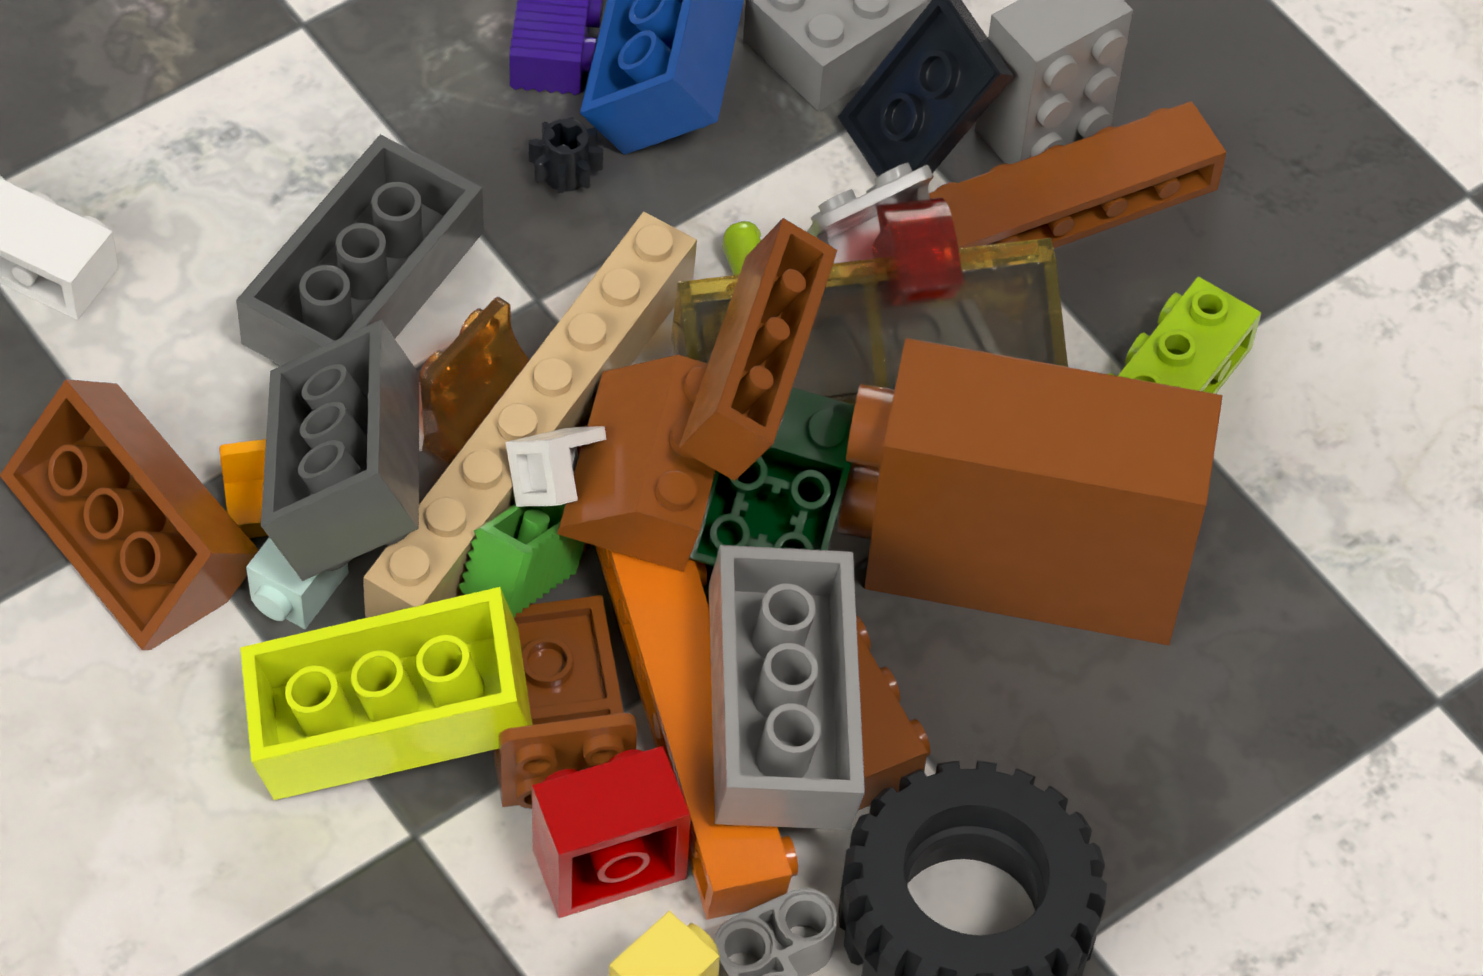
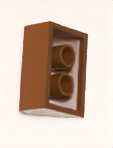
(637, 485)

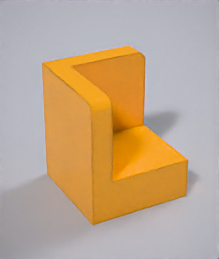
(243, 483)

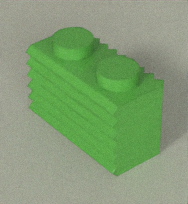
(521, 555)

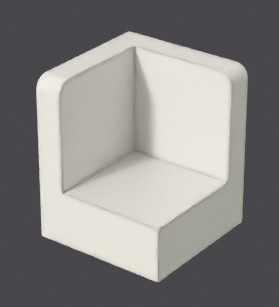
(546, 463)

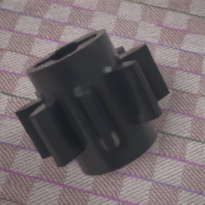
(565, 155)

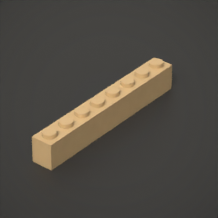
(552, 392)

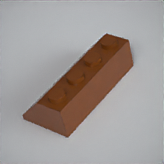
(128, 512)

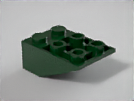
(790, 490)

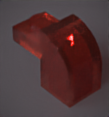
(919, 250)

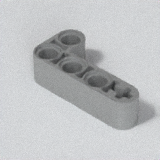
(768, 936)

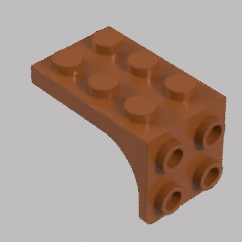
(570, 696)

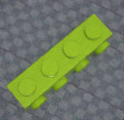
(1196, 340)

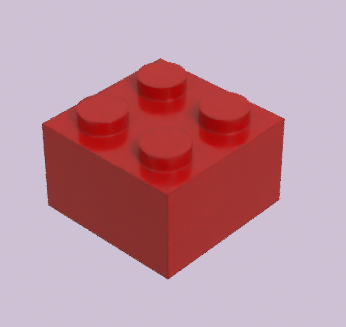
(610, 830)

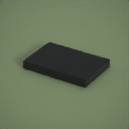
(926, 91)

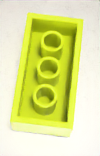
(384, 693)

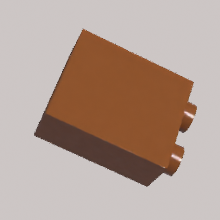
(1030, 489)

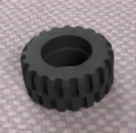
(980, 819)

